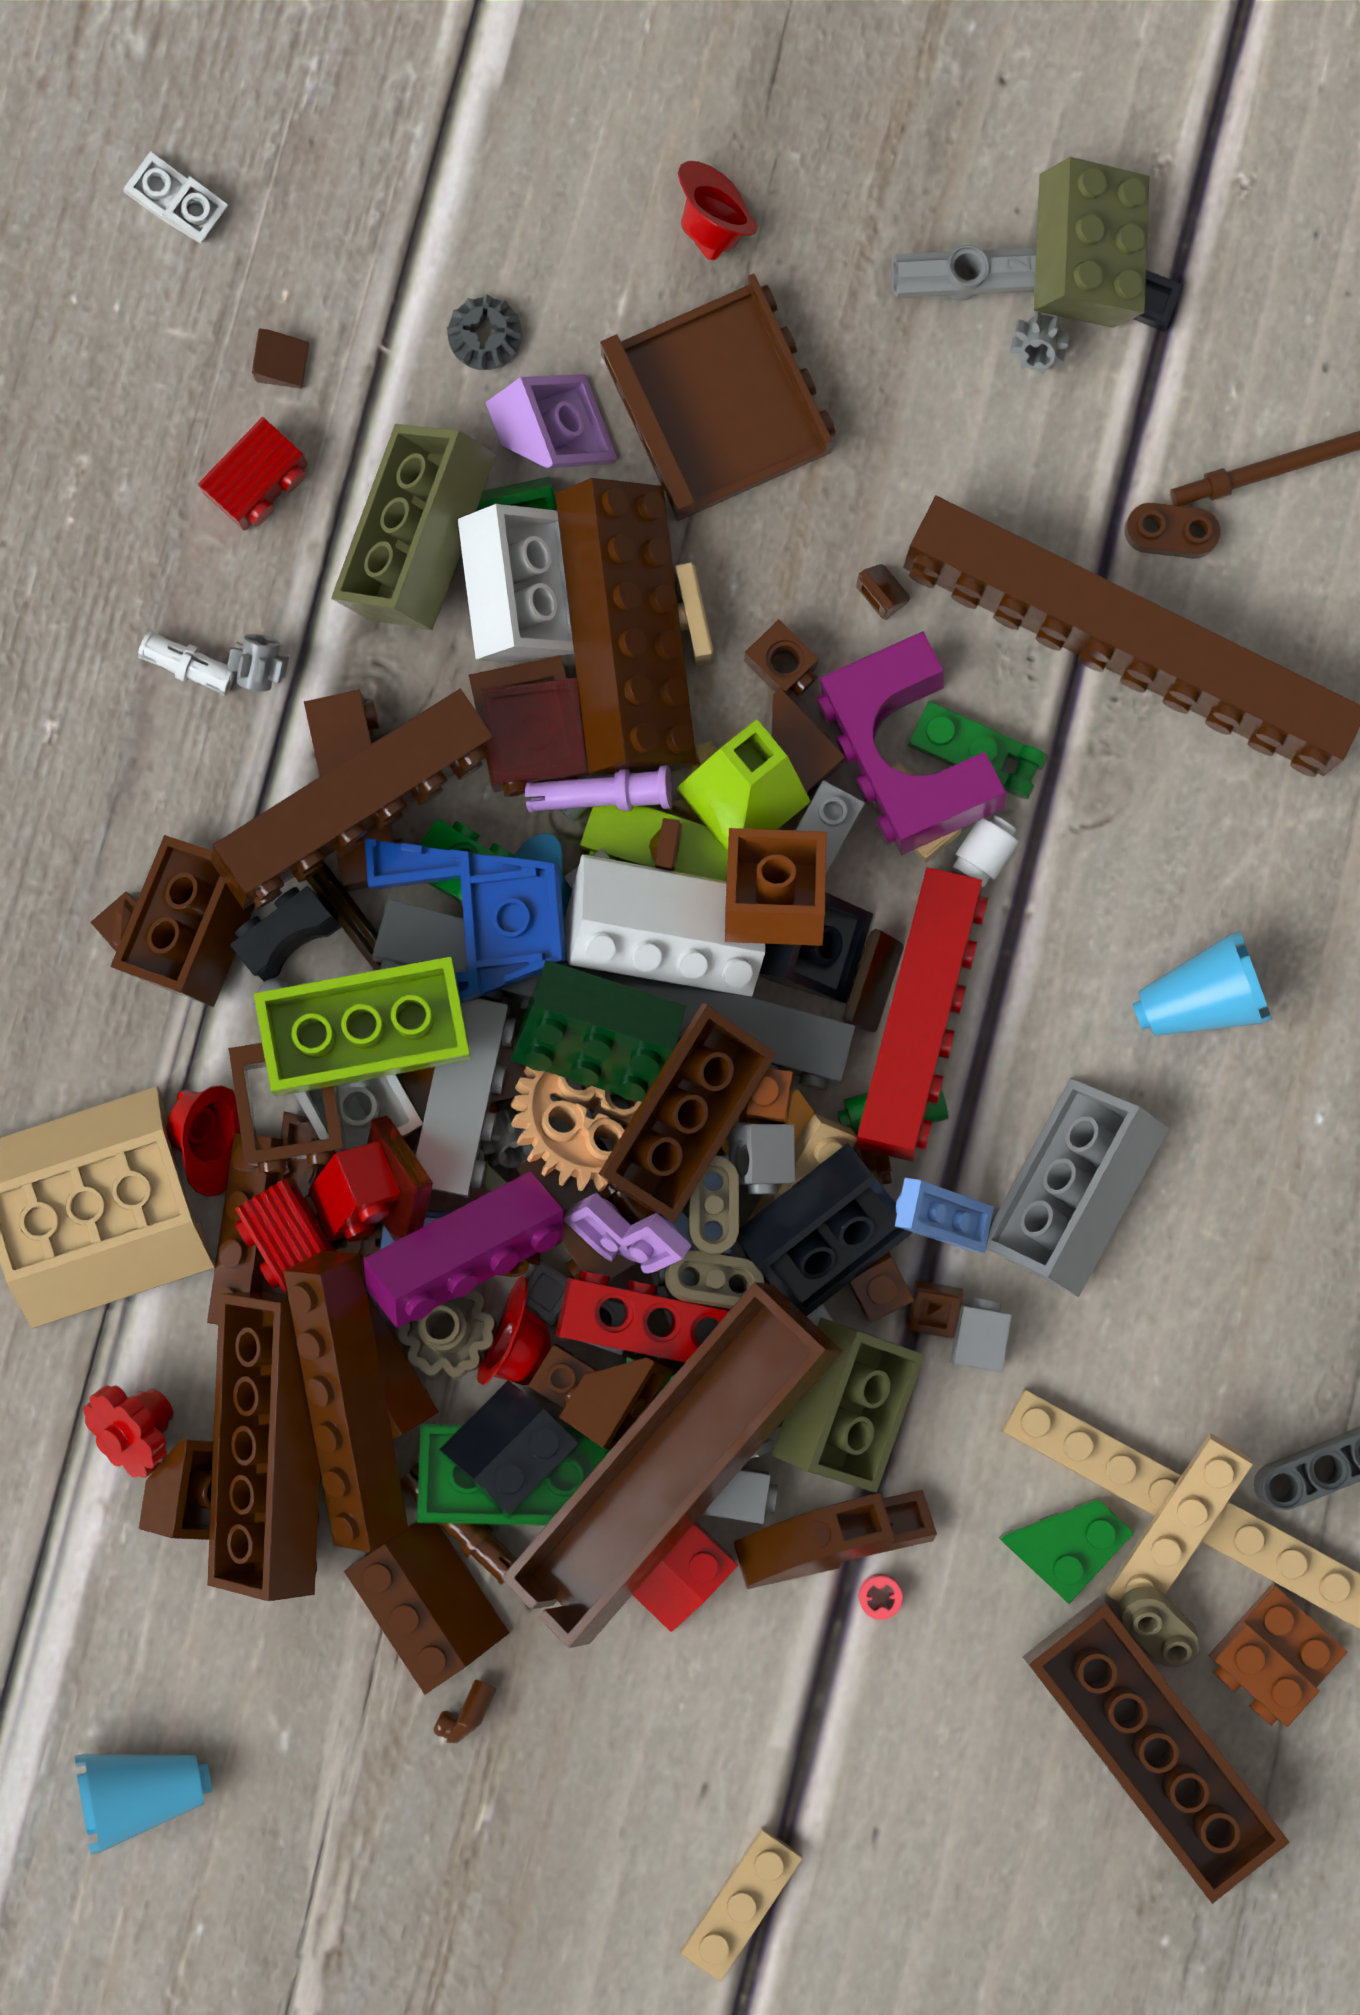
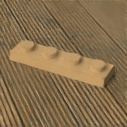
(1182, 1519)

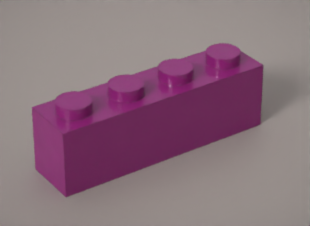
(463, 1249)

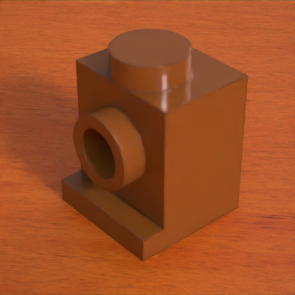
(770, 1100)

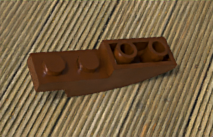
(833, 1535)

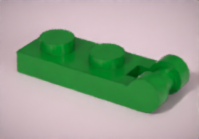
(957, 738)

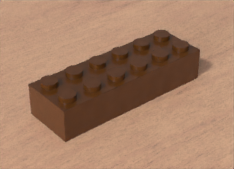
(625, 627)
(351, 799)
(262, 1455)
(1156, 1750)

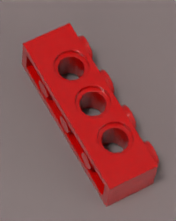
(581, 1319)

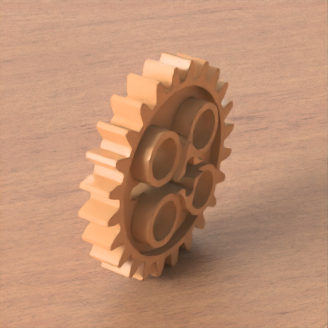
(573, 1151)

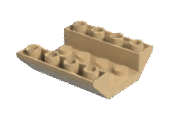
(95, 1210)

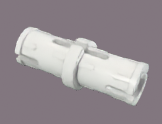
(186, 662)

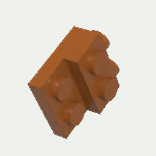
(1276, 1657)

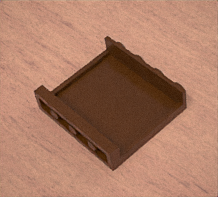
(719, 399)

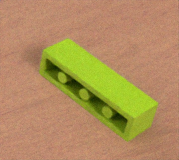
(628, 836)

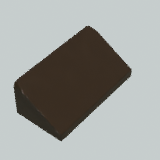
(873, 981)

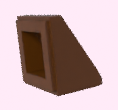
(279, 359)
(882, 590)

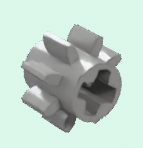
(1040, 342)
(257, 662)
(504, 1145)

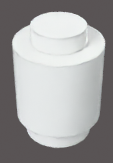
(986, 849)

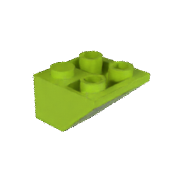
(745, 785)

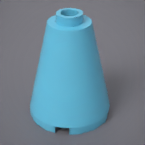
(1205, 992)
(136, 1793)

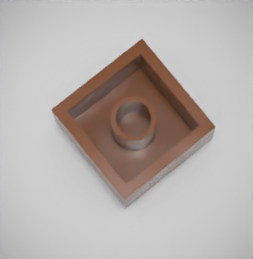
(775, 886)

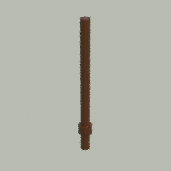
(1222, 482)

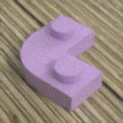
(650, 1241)

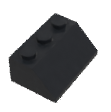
(823, 1231)

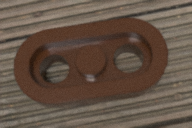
(1173, 530)

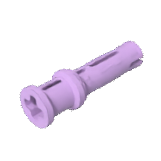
(622, 790)

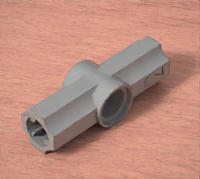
(935, 273)

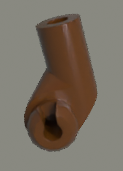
(470, 1716)

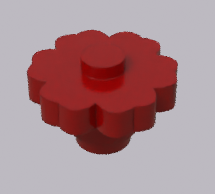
(130, 1427)

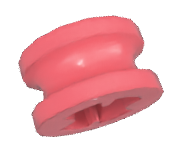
(879, 1582)

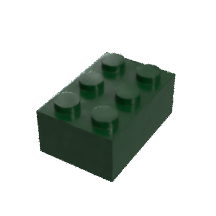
(597, 1031)

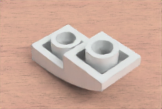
(175, 198)

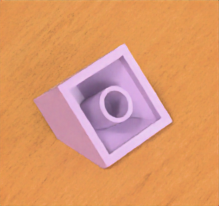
(552, 421)

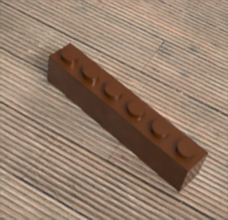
(346, 1399)

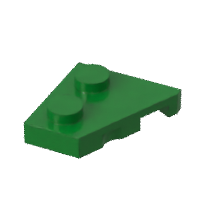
(1069, 1545)

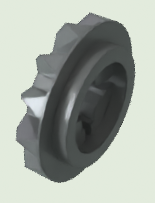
(499, 347)

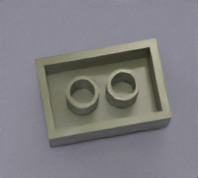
(1091, 242)
(852, 1411)

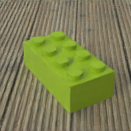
(362, 1026)

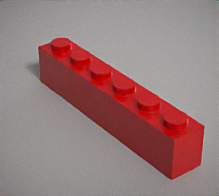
(920, 1015)

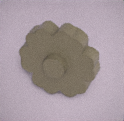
(450, 1337)

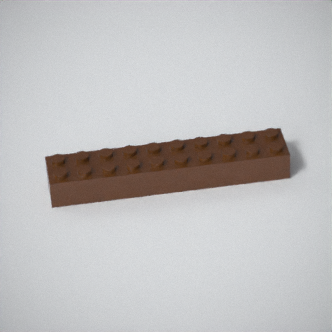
(1132, 638)

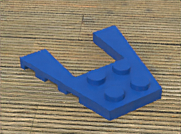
(507, 908)

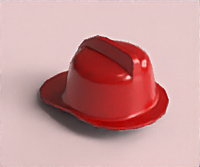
(713, 210)
(204, 1131)
(519, 1342)

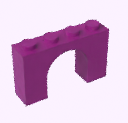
(910, 806)

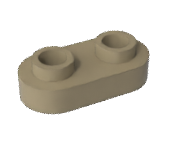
(716, 1207)
(712, 1278)
(1162, 1630)

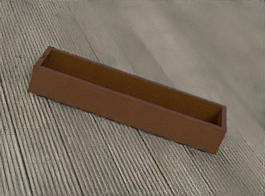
(671, 1464)

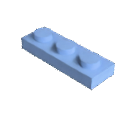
(943, 1215)

